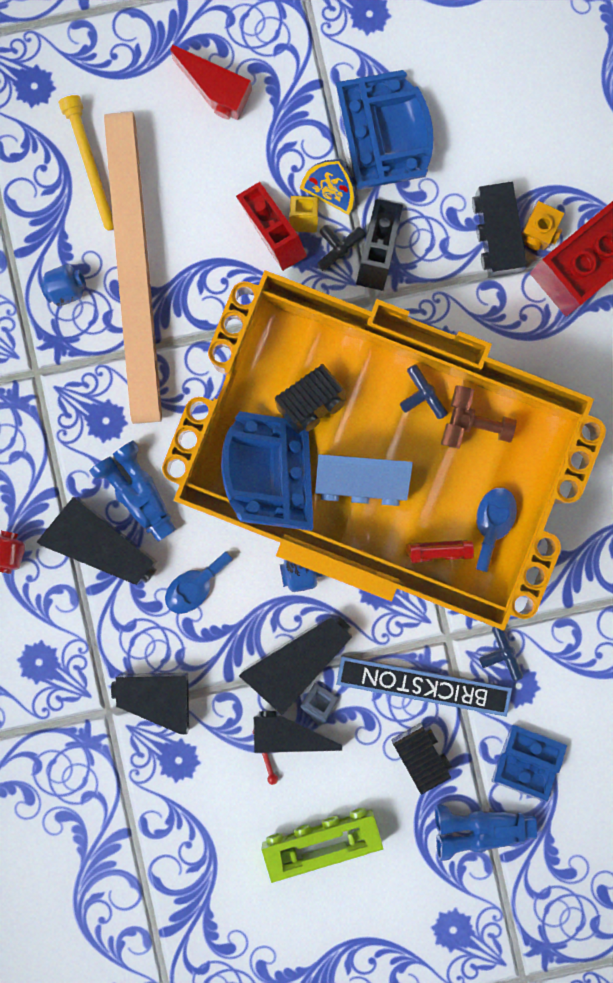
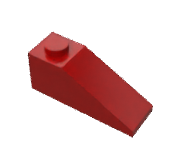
(220, 87)
(272, 226)

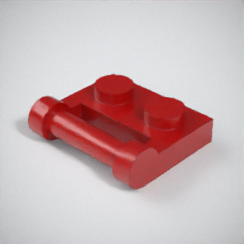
(445, 549)

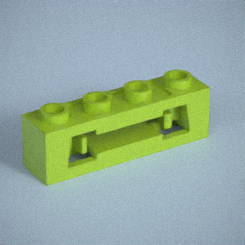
(327, 856)

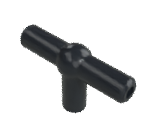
(340, 248)

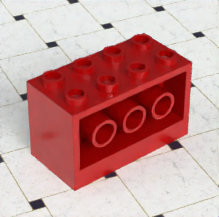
(579, 263)

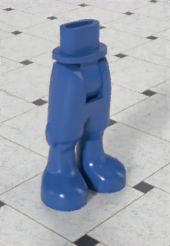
(141, 496)
(489, 830)

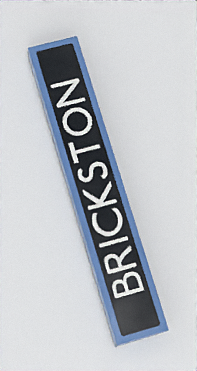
(424, 686)

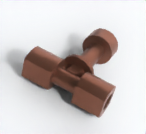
(464, 418)

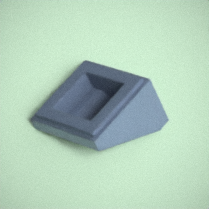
(319, 704)

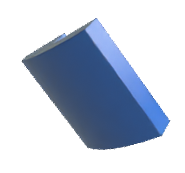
(529, 763)

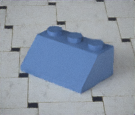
(363, 479)

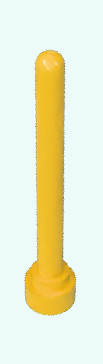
(72, 108)

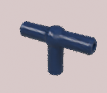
(425, 392)
(506, 654)

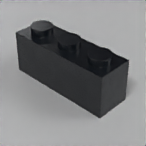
(499, 229)

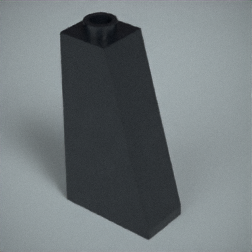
(95, 542)
(294, 665)

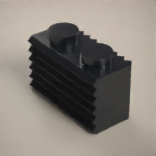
(311, 399)
(421, 758)

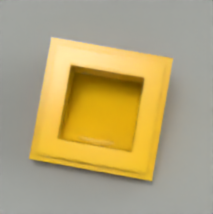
(304, 213)

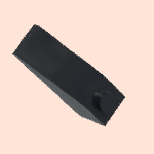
(379, 245)
(280, 734)

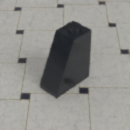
(155, 697)

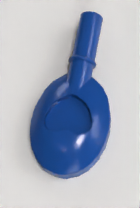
(494, 520)
(193, 586)

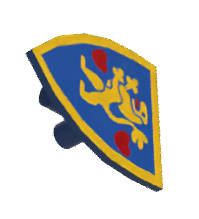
(331, 183)

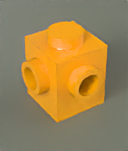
(542, 227)

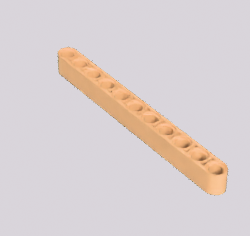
(133, 267)

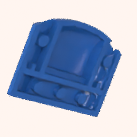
(385, 128)
(268, 472)

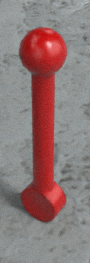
(272, 778)

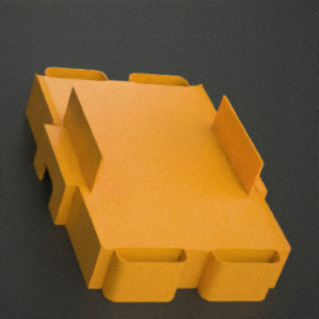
(364, 545)

